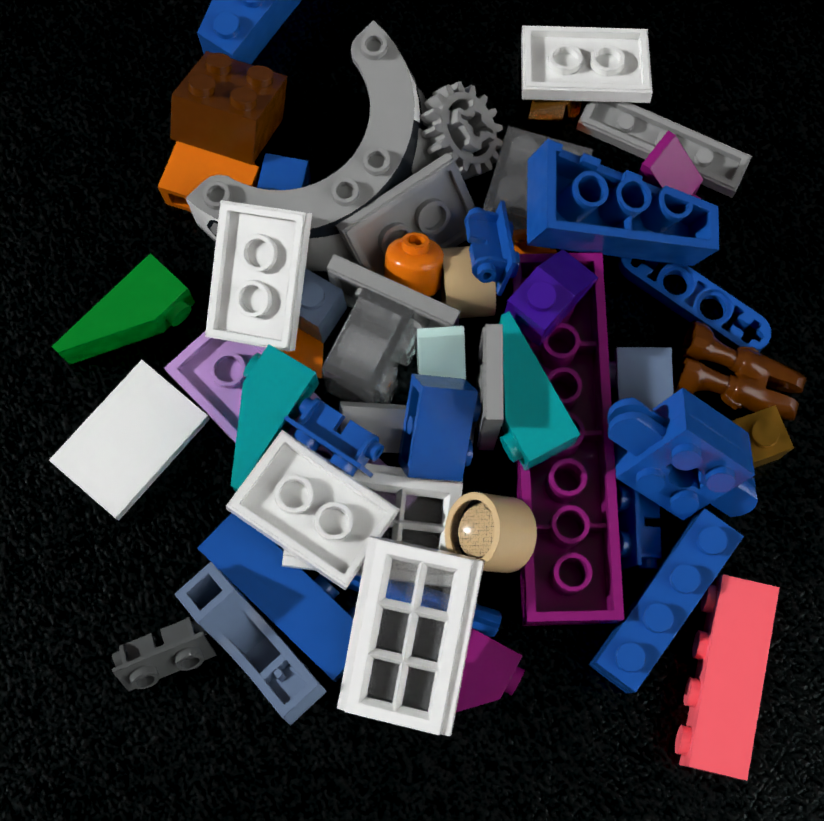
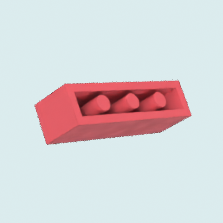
(727, 677)

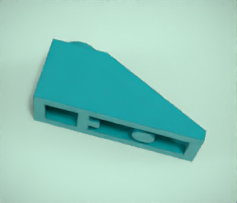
(271, 391)
(534, 415)

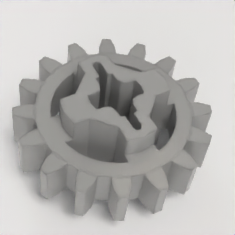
(463, 129)

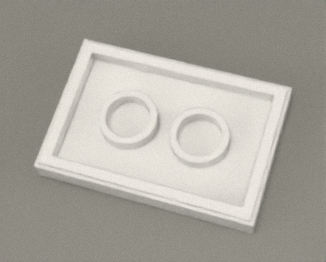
(585, 64)
(258, 275)
(129, 439)
(312, 509)

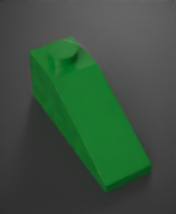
(134, 310)

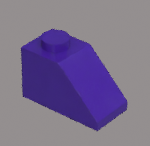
(549, 295)

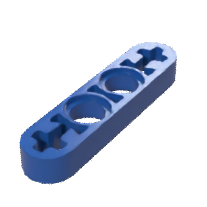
(688, 304)

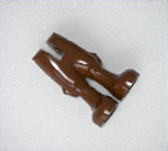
(751, 370)

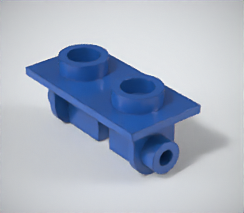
(492, 246)
(349, 449)
(638, 543)

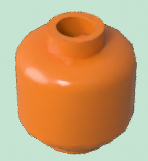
(415, 263)

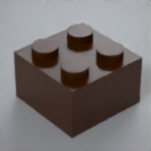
(228, 107)

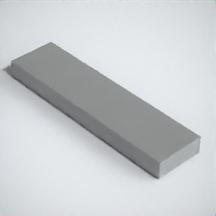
(641, 130)

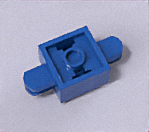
(683, 455)

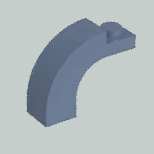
(251, 642)

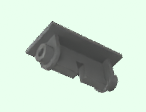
(142, 663)

